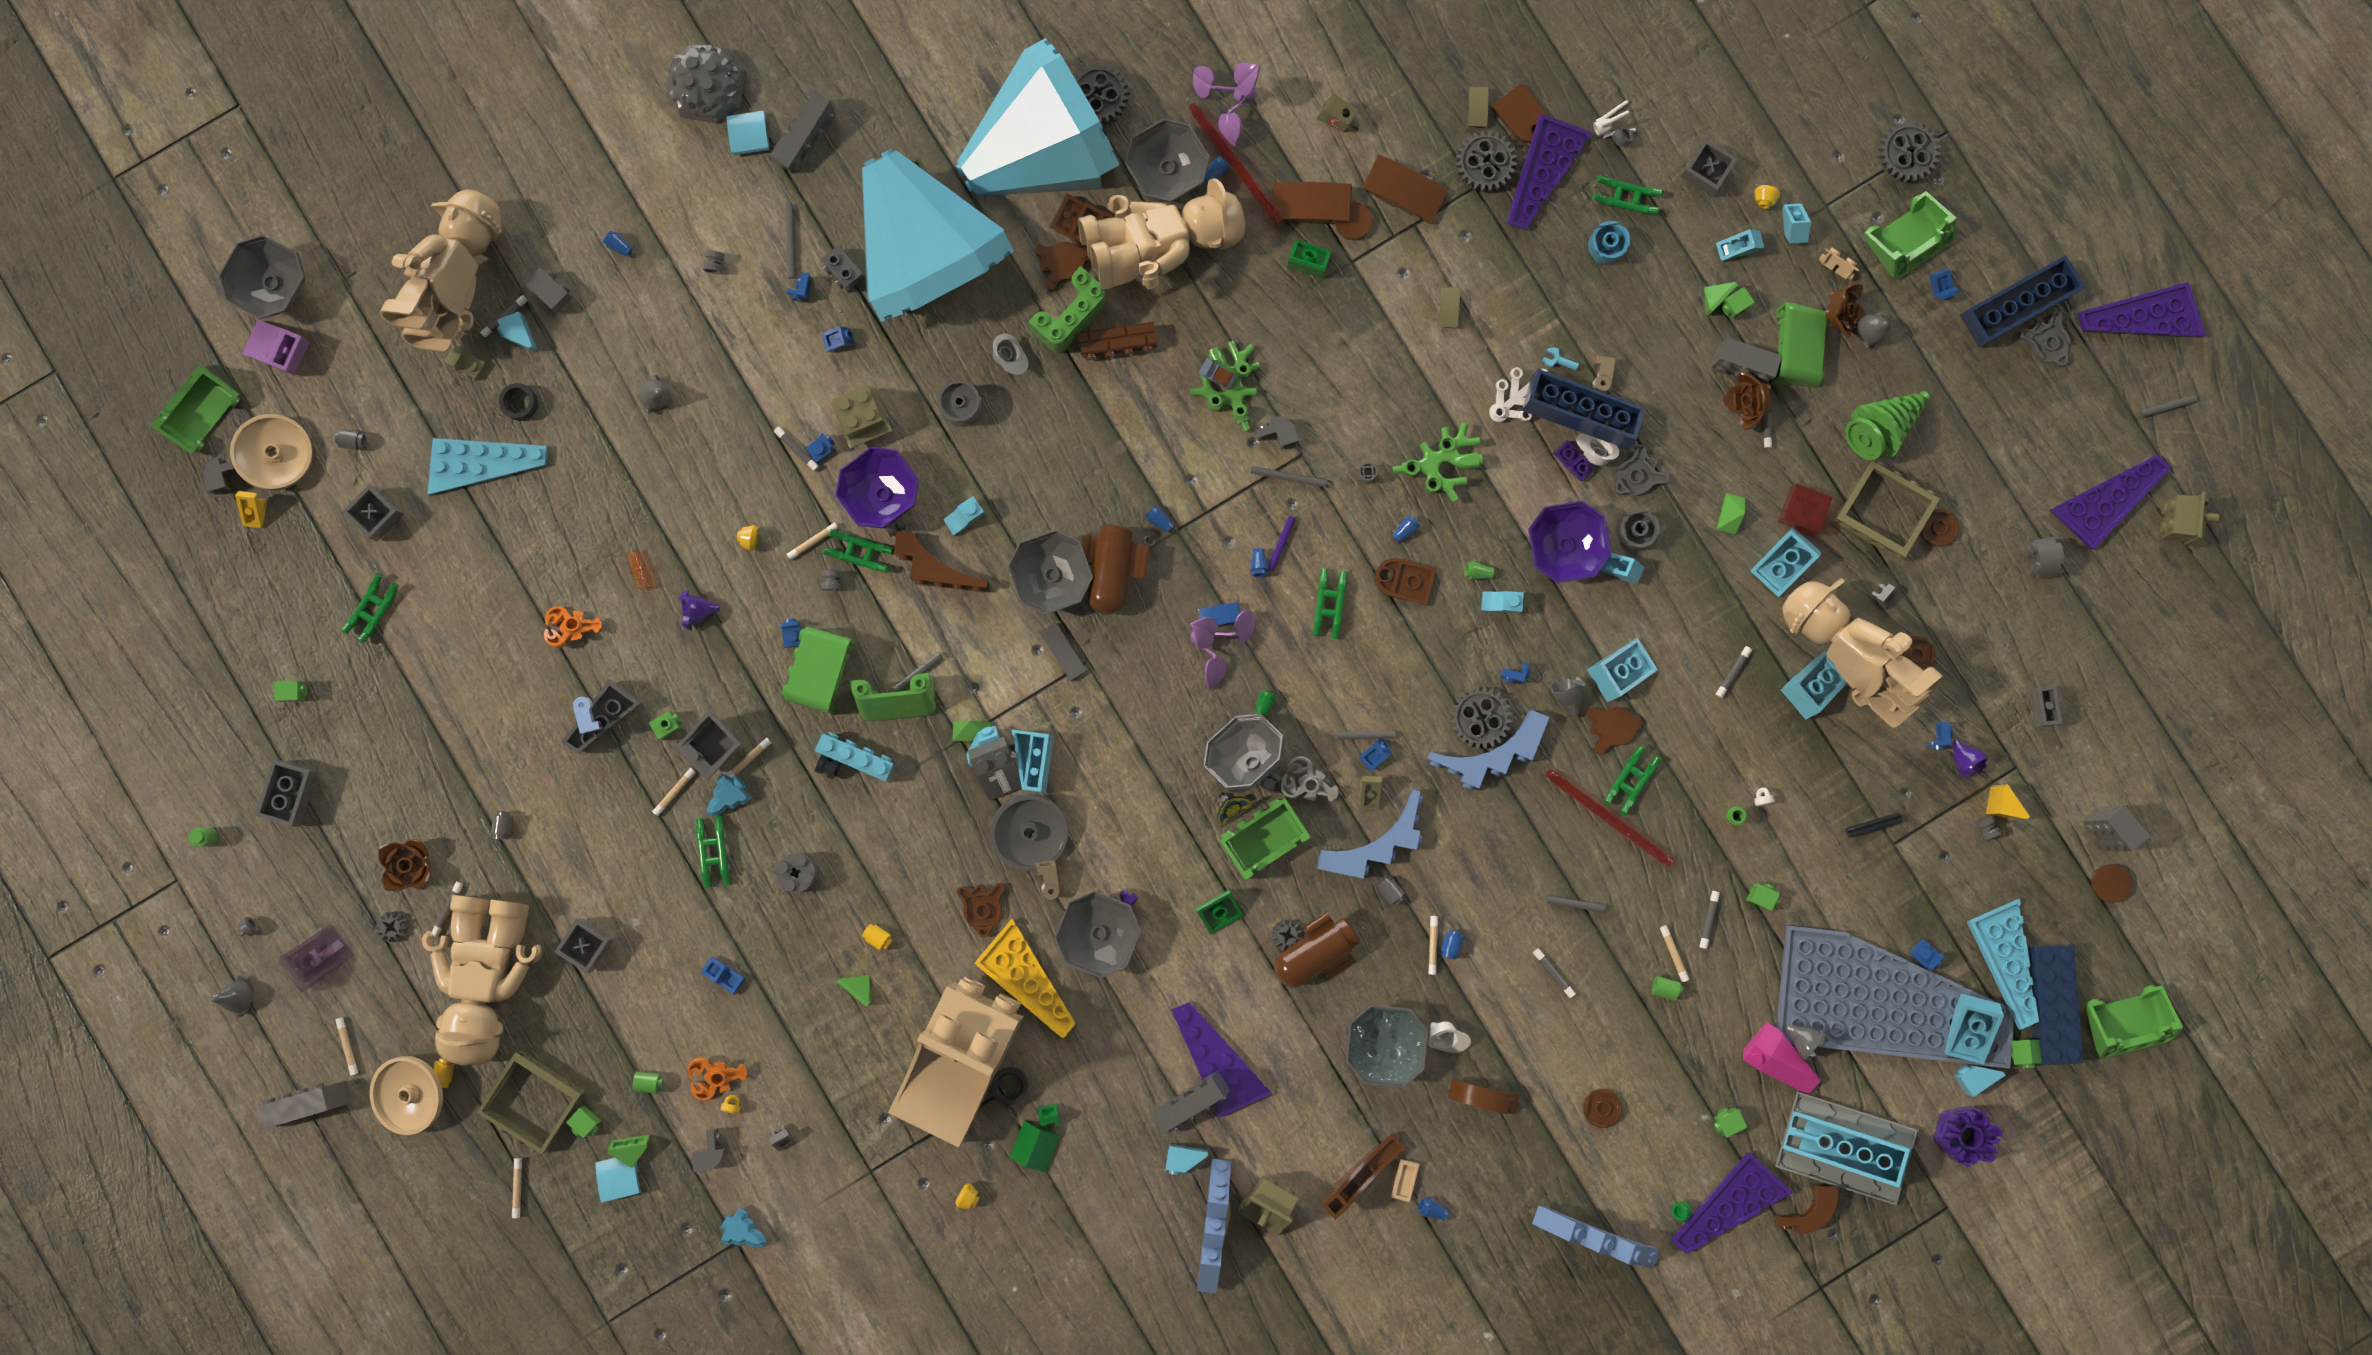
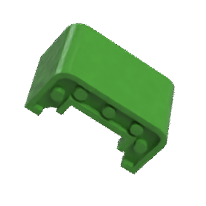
(1061, 333)
(817, 669)
(1264, 837)

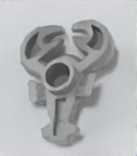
(1307, 781)

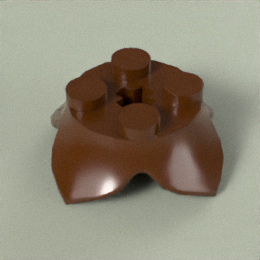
(1843, 309)
(1749, 399)
(392, 858)

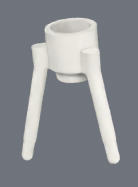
(1603, 125)

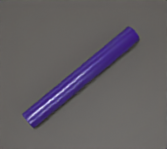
(1281, 543)

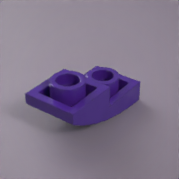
(1573, 461)

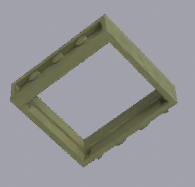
(1870, 535)
(505, 1125)

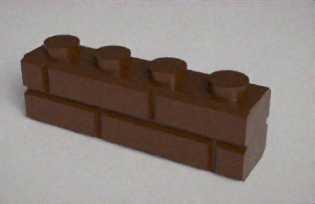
(1118, 340)

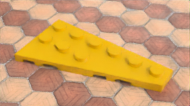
(1018, 971)

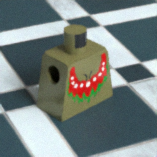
(1339, 114)

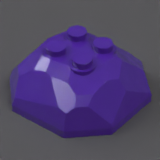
(877, 487)
(1569, 541)

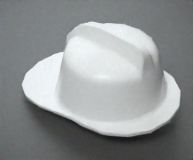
(1597, 450)
(1447, 1038)

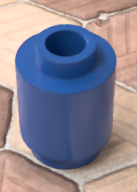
(1452, 944)

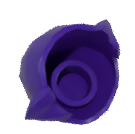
(695, 609)
(1968, 759)

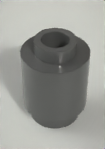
(350, 439)
(502, 825)
(1391, 891)

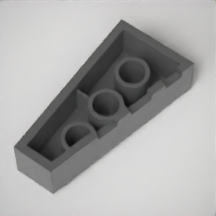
(803, 131)
(609, 708)
(1190, 1102)
(302, 1104)

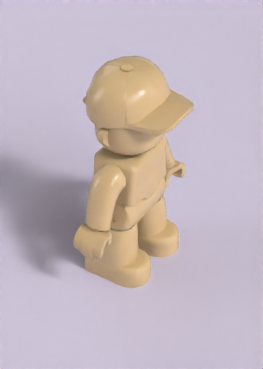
(1154, 236)
(443, 273)
(1861, 653)
(478, 975)

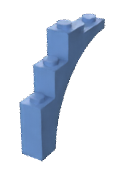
(1522, 744)
(1381, 850)
(1214, 1226)
(1595, 1238)

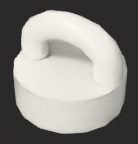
(1765, 800)

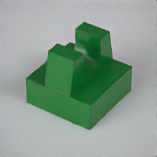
(1048, 1115)

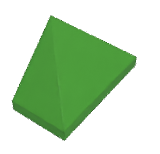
(1716, 294)
(1731, 513)
(968, 729)
(859, 987)
(628, 1149)

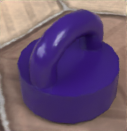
(1129, 899)

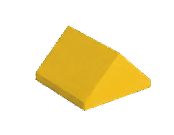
(2004, 803)

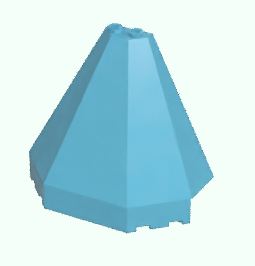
(1037, 133)
(920, 237)

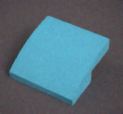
(747, 133)
(616, 1179)

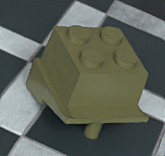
(861, 415)
(2186, 519)
(1269, 1205)

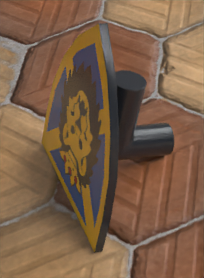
(1231, 808)

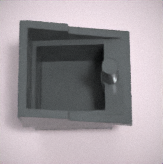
(709, 745)

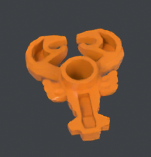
(570, 627)
(714, 1076)

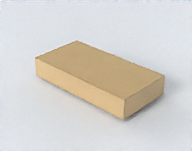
(1405, 1180)

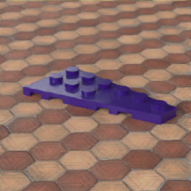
(1547, 160)
(2154, 313)
(2102, 507)
(1214, 1054)
(1736, 1198)

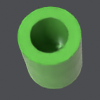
(203, 837)
(1667, 988)
(647, 1082)

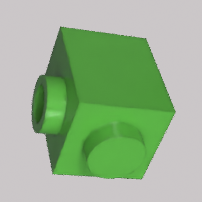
(1737, 303)
(289, 691)
(666, 725)
(1764, 896)
(2026, 1053)
(584, 1122)
(1729, 1122)

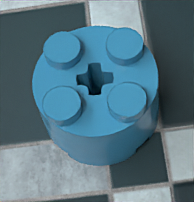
(1615, 234)

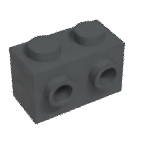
(842, 268)
(548, 290)
(2045, 706)

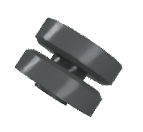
(966, 412)

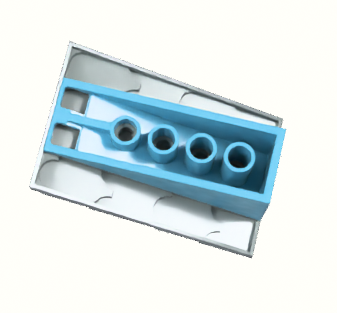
(1846, 1148)

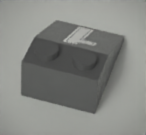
(995, 768)

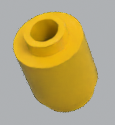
(877, 937)
(444, 1071)

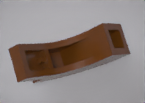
(1483, 1097)
(1817, 1215)

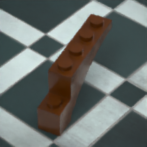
(928, 569)
(1361, 1175)

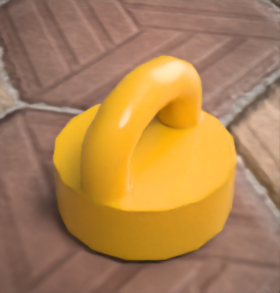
(726, 1107)

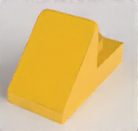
(251, 509)

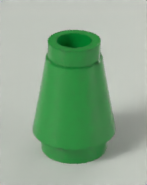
(1265, 702)

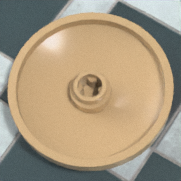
(271, 452)
(406, 1095)

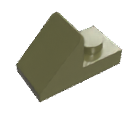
(465, 362)
(1370, 792)

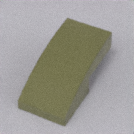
(1478, 106)
(1449, 307)

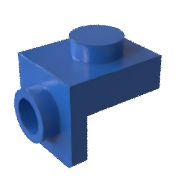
(1942, 285)
(1513, 676)
(1943, 734)

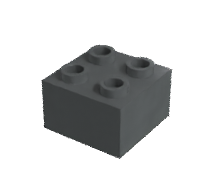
(1709, 167)
(373, 512)
(584, 945)

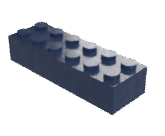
(2022, 301)
(1583, 409)
(2057, 1003)

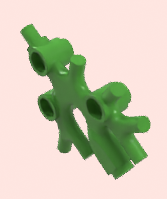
(1234, 396)
(1432, 461)

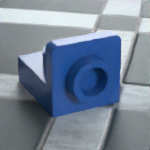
(803, 285)
(838, 338)
(821, 447)
(790, 632)
(1375, 754)
(1926, 955)

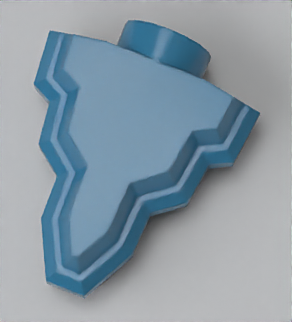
(727, 794)
(741, 1230)

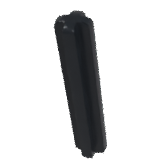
(1873, 825)

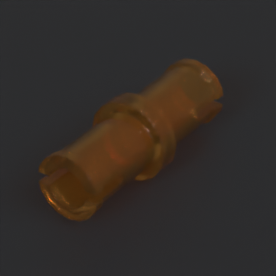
(637, 569)

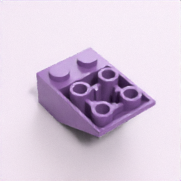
(276, 347)

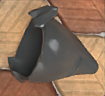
(1873, 329)
(654, 394)
(1568, 693)
(235, 997)
(1806, 1040)

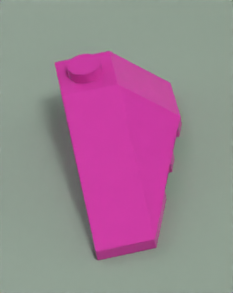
(1776, 1057)

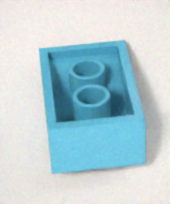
(1786, 561)
(1622, 670)
(1814, 686)
(1973, 1028)

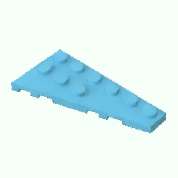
(473, 462)
(2006, 954)

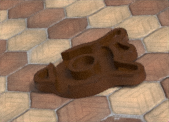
(1061, 261)
(1612, 726)
(982, 908)

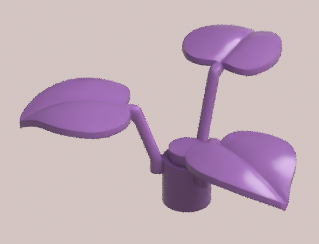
(1246, 78)
(1203, 636)

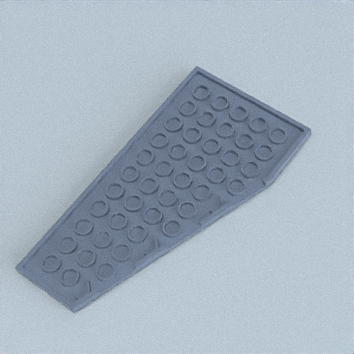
(1873, 999)

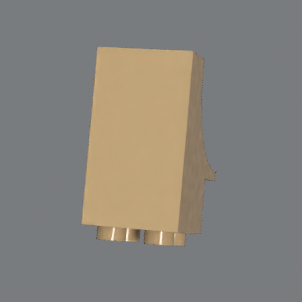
(956, 1060)

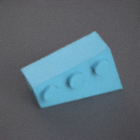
(1033, 758)

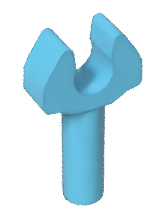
(1558, 360)

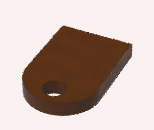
(1519, 112)
(1407, 580)

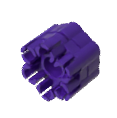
(1981, 1140)

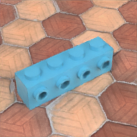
(852, 756)

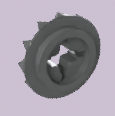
(400, 926)
(1283, 926)

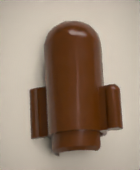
(1113, 561)
(1323, 950)

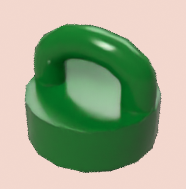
(1681, 1211)

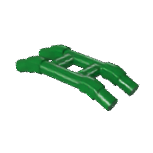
(1638, 190)
(852, 541)
(1321, 611)
(360, 613)
(1630, 768)
(720, 842)

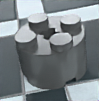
(1642, 520)
(2045, 557)
(786, 868)

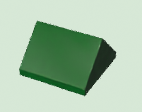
(1308, 259)
(1219, 912)
(1034, 1146)

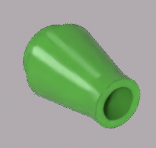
(1478, 571)
(1740, 815)

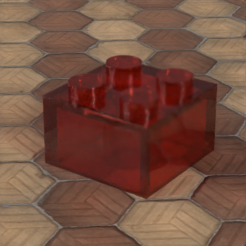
(1805, 509)

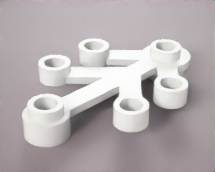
(1516, 398)

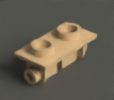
(1845, 266)

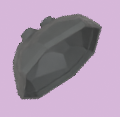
(1167, 160)
(262, 277)
(1050, 572)
(1244, 752)
(1097, 934)

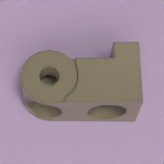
(1604, 373)
(1050, 883)

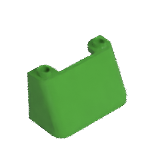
(1913, 236)
(1800, 345)
(195, 409)
(896, 705)
(2133, 1022)

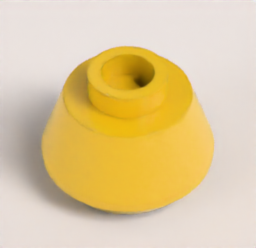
(1766, 196)
(748, 537)
(967, 1197)

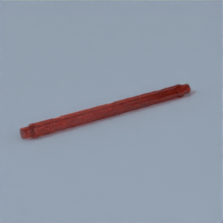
(1238, 167)
(1607, 816)

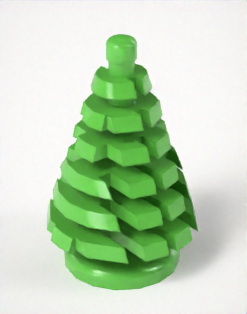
(1882, 426)

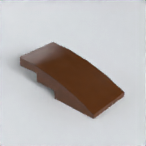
(1404, 188)
(1313, 201)
(1069, 212)

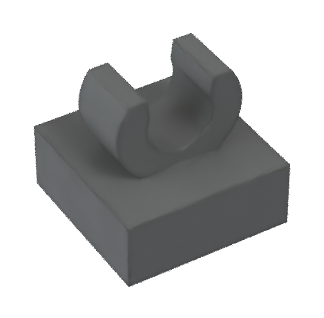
(1887, 595)
(782, 1139)

